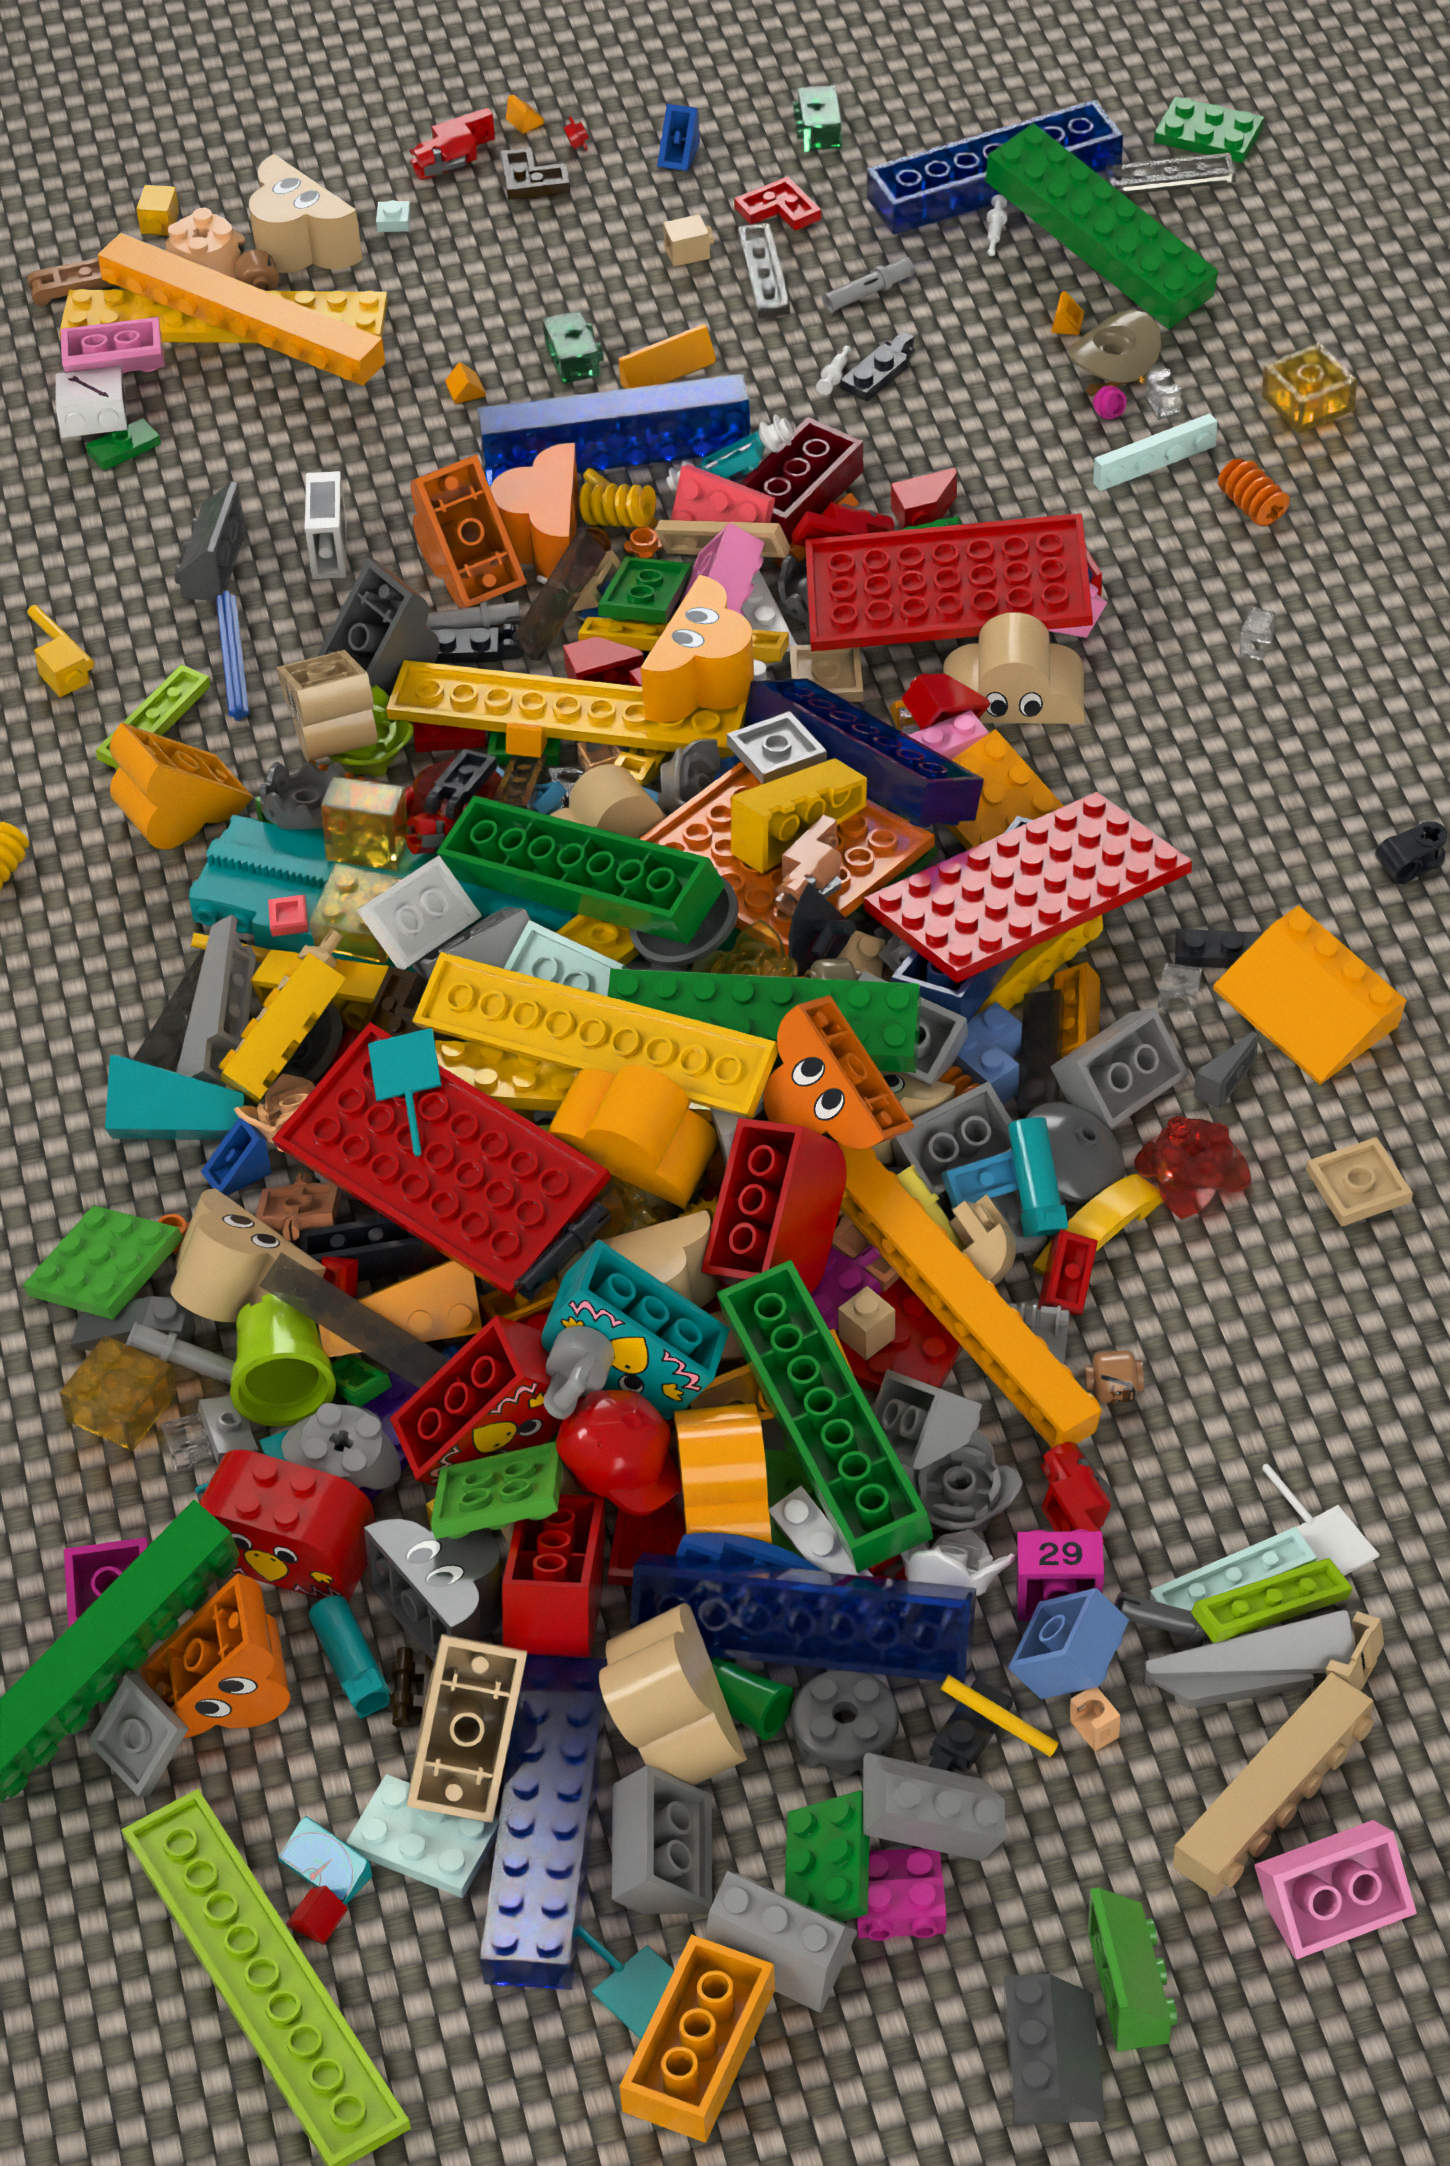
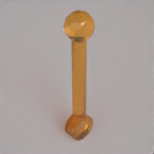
(1092, 389)

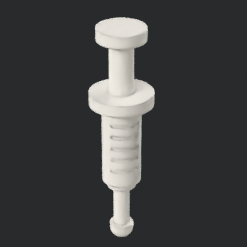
(996, 218)
(832, 373)

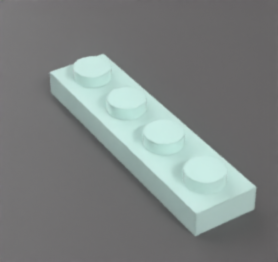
(1155, 452)
(1244, 1567)

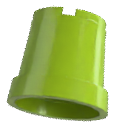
(279, 1365)

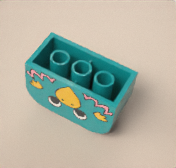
(658, 1336)

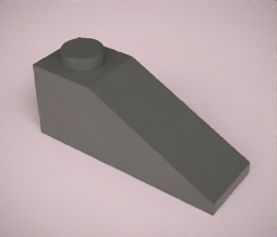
(154, 1312)

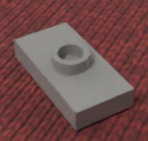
(225, 1427)

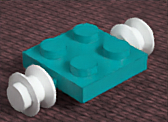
(743, 454)

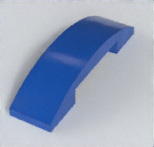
(740, 1549)

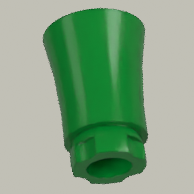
(754, 1699)

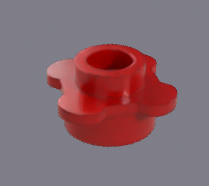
(576, 134)

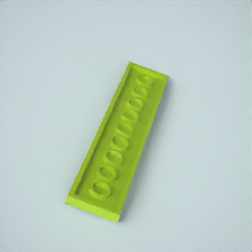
(266, 1981)

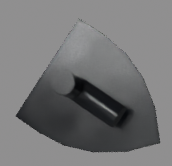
(817, 930)

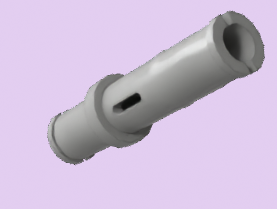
(879, 279)
(474, 617)
(180, 1352)

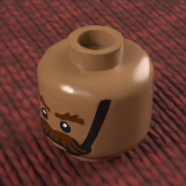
(257, 269)
(1114, 1376)

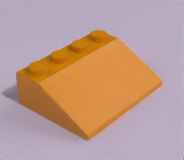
(1311, 995)

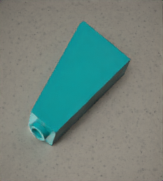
(165, 1104)

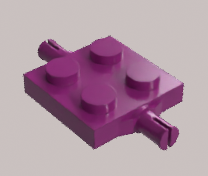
(842, 1281)

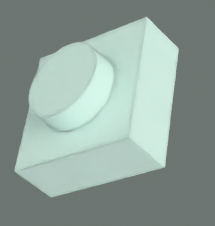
(393, 216)

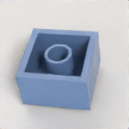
(1069, 1644)

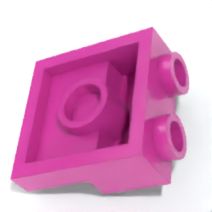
(904, 1895)

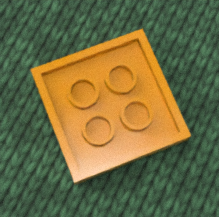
(1007, 791)

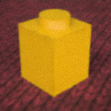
(157, 209)
(61, 666)

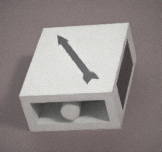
(91, 401)
(326, 525)

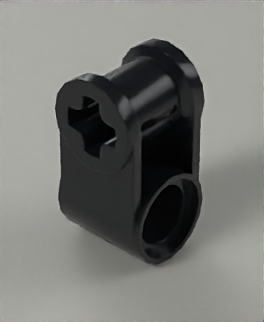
(1412, 853)

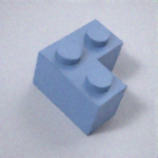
(990, 1051)

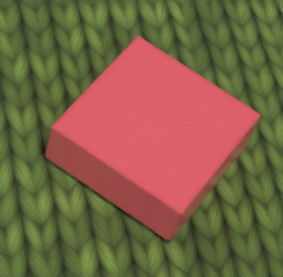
(288, 915)

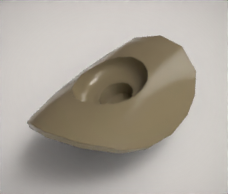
(1119, 347)

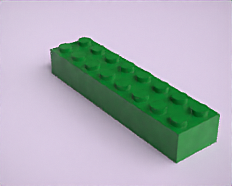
(1101, 226)
(582, 869)
(879, 1013)
(825, 1416)
(110, 1641)

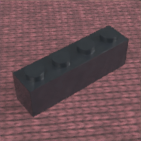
(378, 1245)

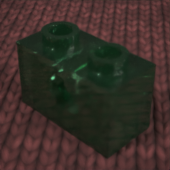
(818, 118)
(572, 347)

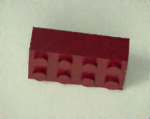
(807, 472)

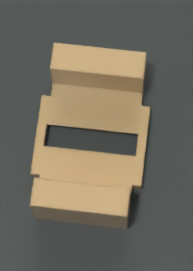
(590, 595)
(1368, 1640)

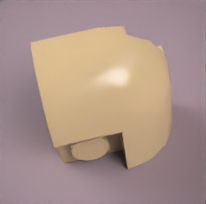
(986, 1238)

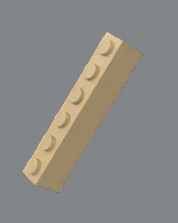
(1273, 1785)

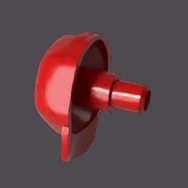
(620, 1451)

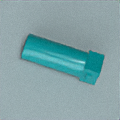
(1036, 1178)
(349, 1655)

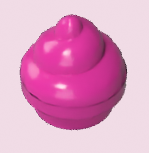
(1109, 402)

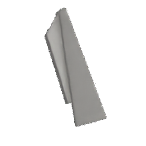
(219, 1004)
(1254, 1663)

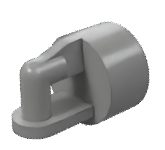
(577, 1367)

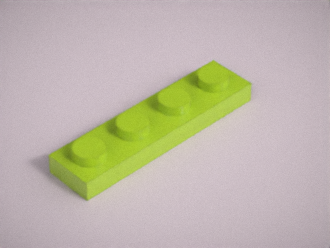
(163, 706)
(1271, 1600)

